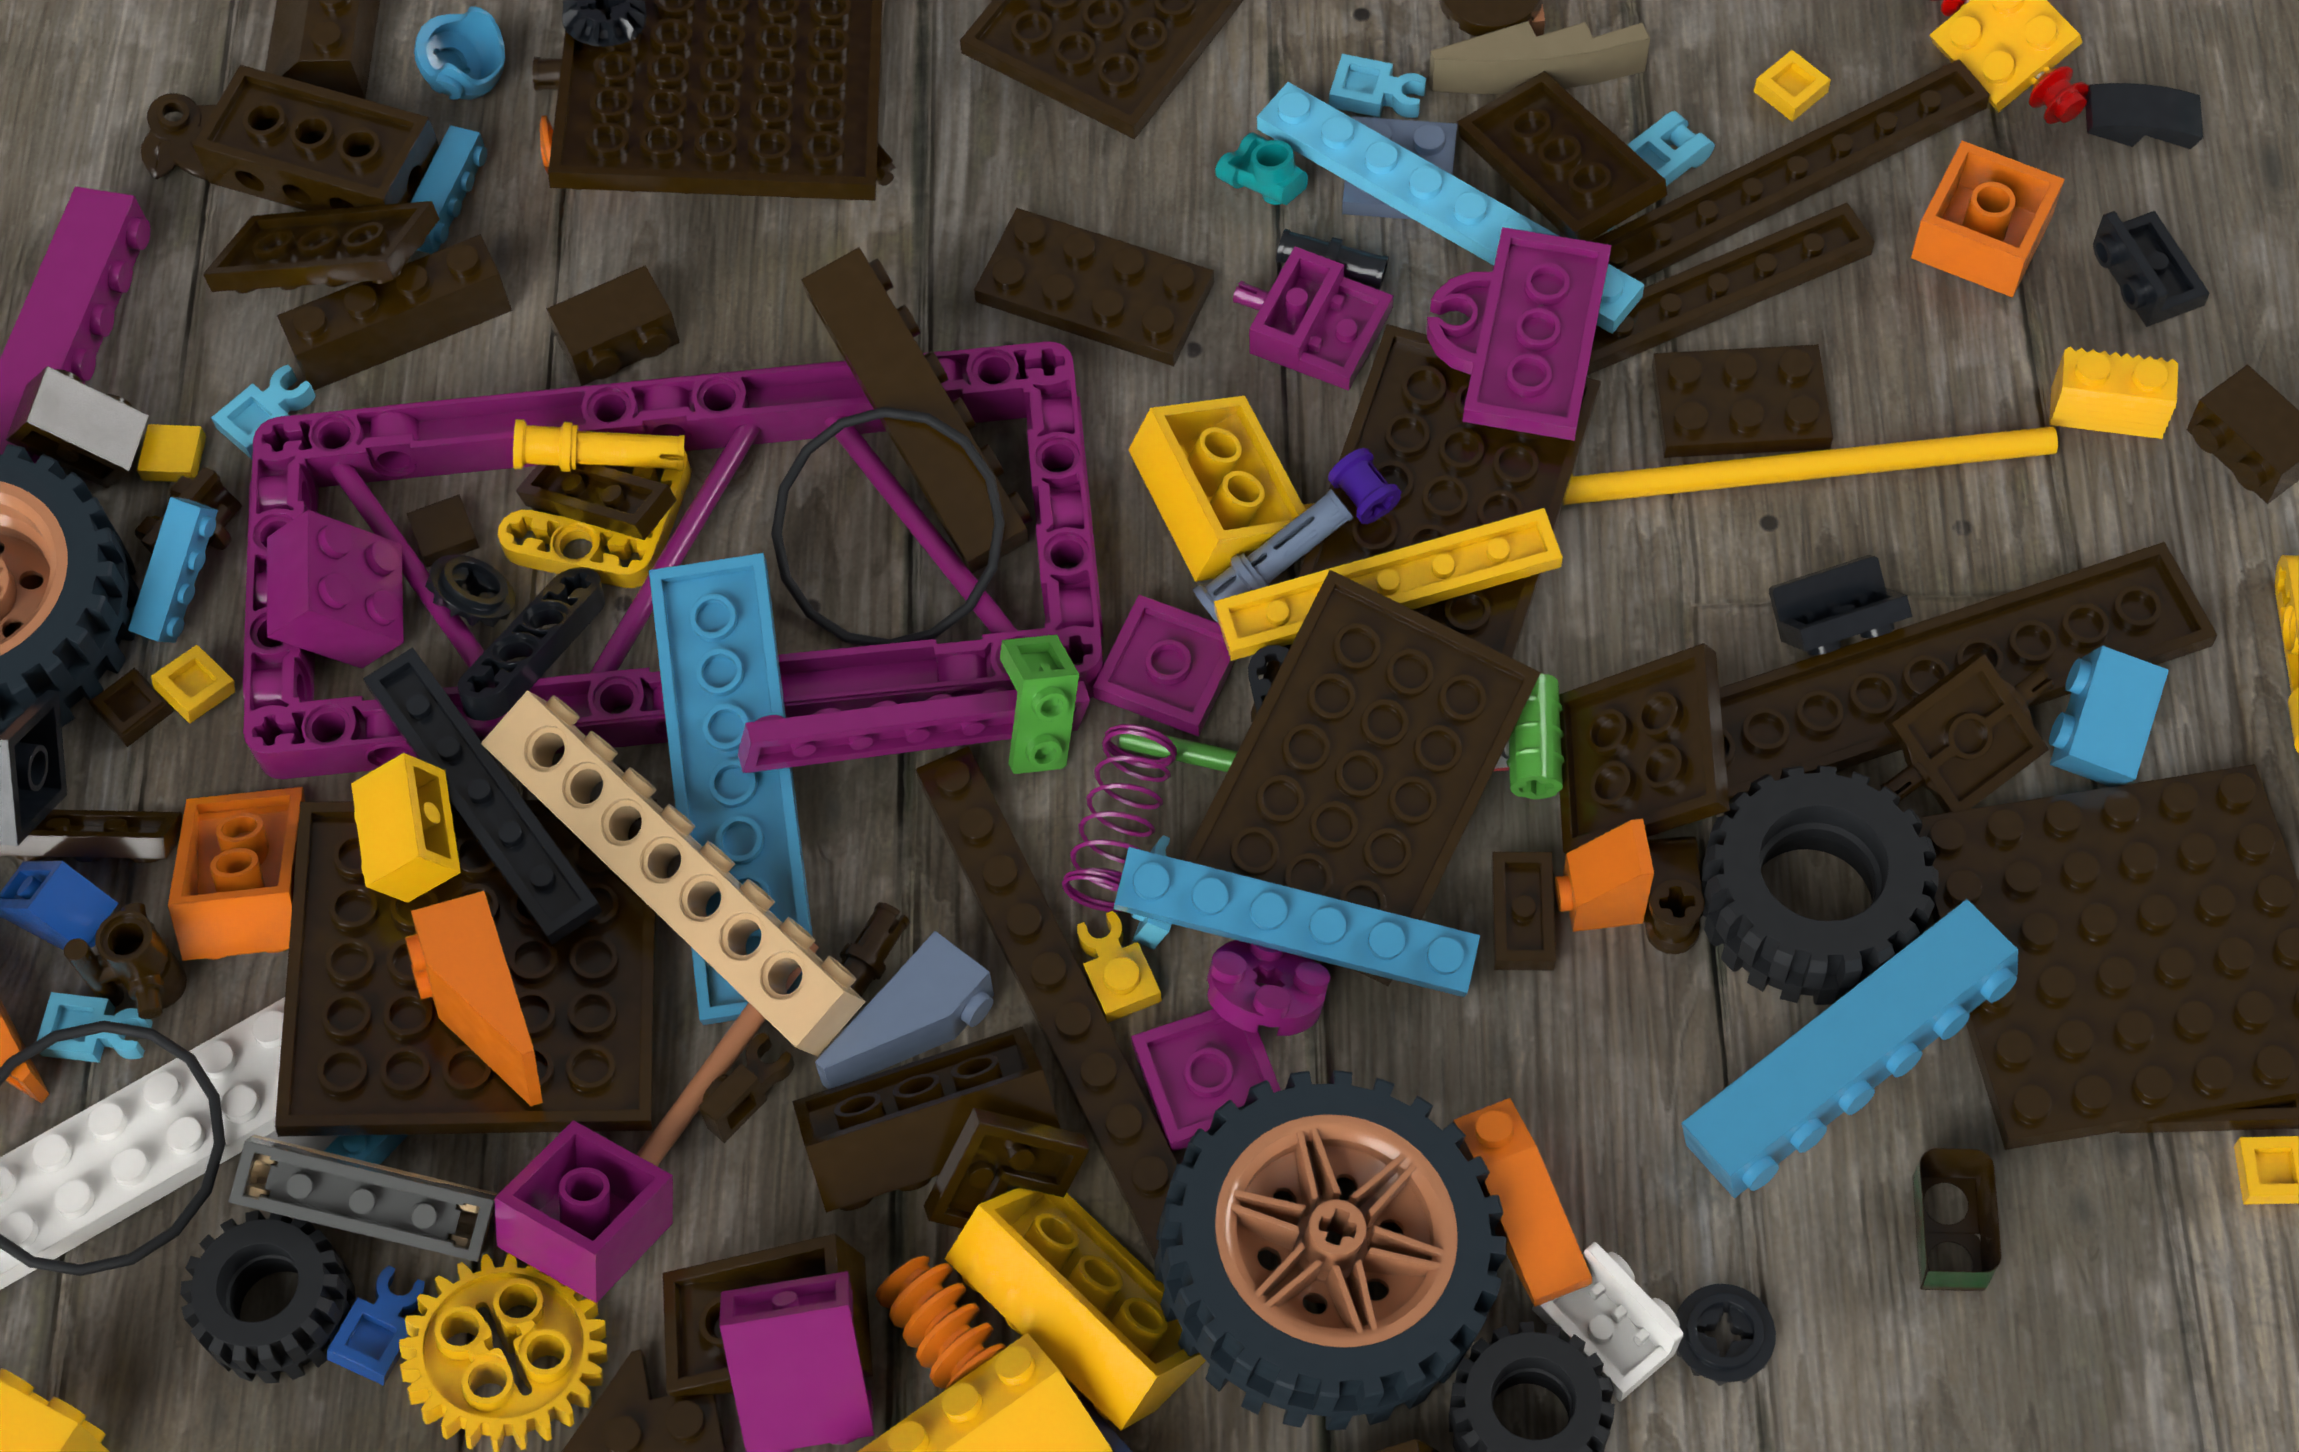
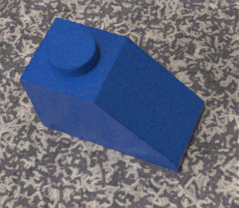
(55, 903)

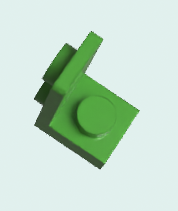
(1044, 702)

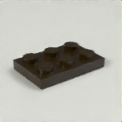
(1741, 401)

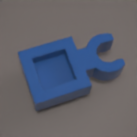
(372, 1332)

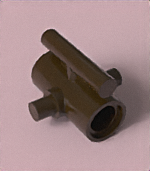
(133, 956)

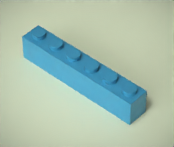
(1852, 1049)

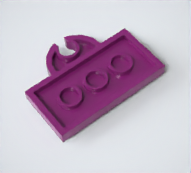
(1524, 331)

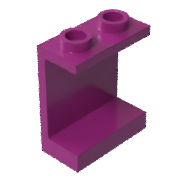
(796, 1364)

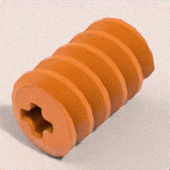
(935, 1322)

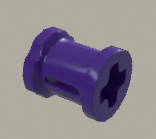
(1364, 485)

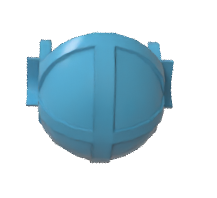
(461, 53)

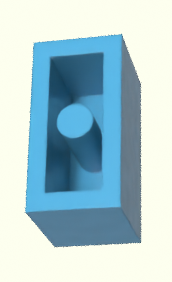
(2107, 716)

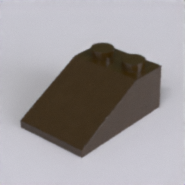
(693, 1297)

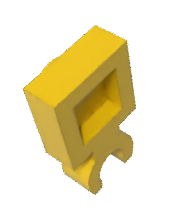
(1118, 974)

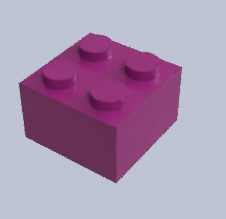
(334, 589)
(584, 1211)

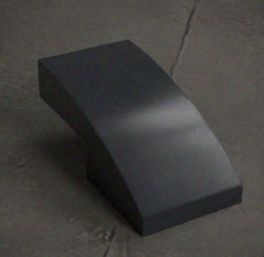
(2138, 110)

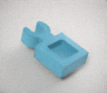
(1368, 85)
(253, 407)
(76, 1010)

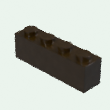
(386, 320)

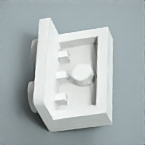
(1616, 1322)

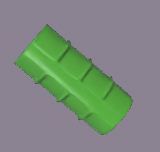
(1536, 743)

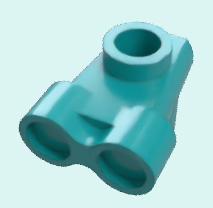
(1264, 168)

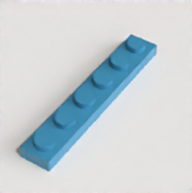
(1297, 922)

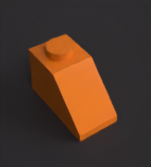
(1607, 879)

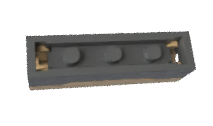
(362, 1197)

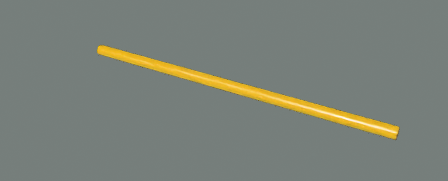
(1810, 465)

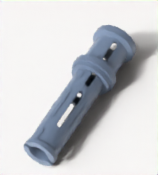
(1277, 553)

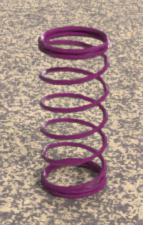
(1106, 877)

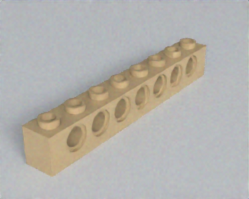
(526, 746)

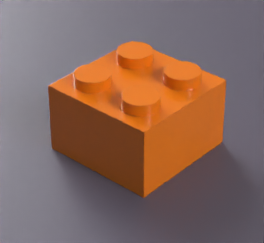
(1987, 218)

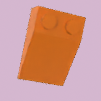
(235, 874)
(465, 971)

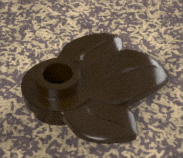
(171, 142)

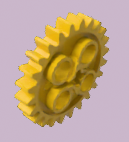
(450, 1374)

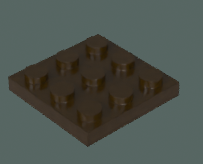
(1643, 748)

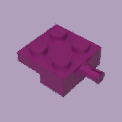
(1315, 319)

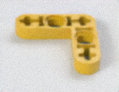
(561, 530)

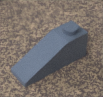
(914, 1012)

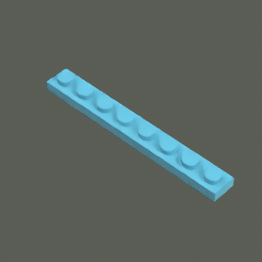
(1415, 186)

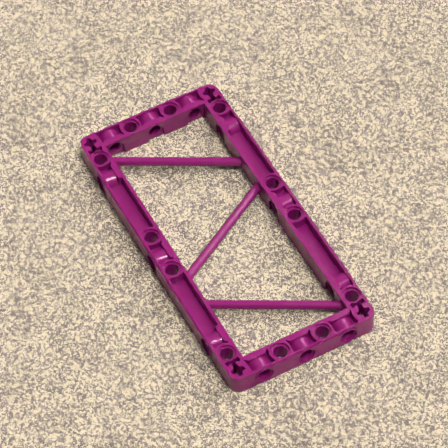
(764, 406)

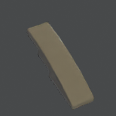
(1515, 55)

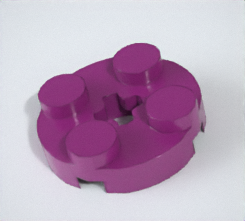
(1288, 1001)

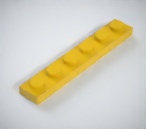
(1408, 575)

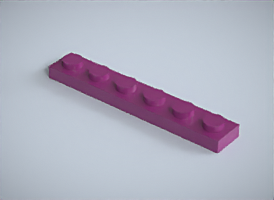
(884, 729)

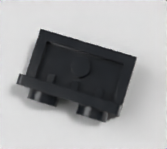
(2148, 267)
(1836, 605)

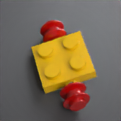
(2014, 47)

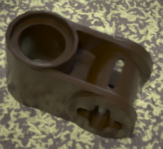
(1674, 892)

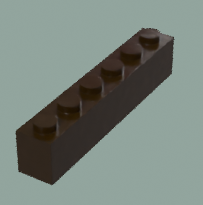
(896, 374)

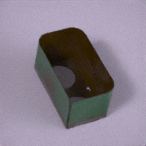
(1975, 1176)

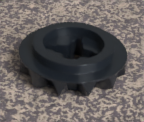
(588, 25)
(490, 592)
(1747, 1319)

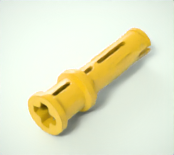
(568, 447)

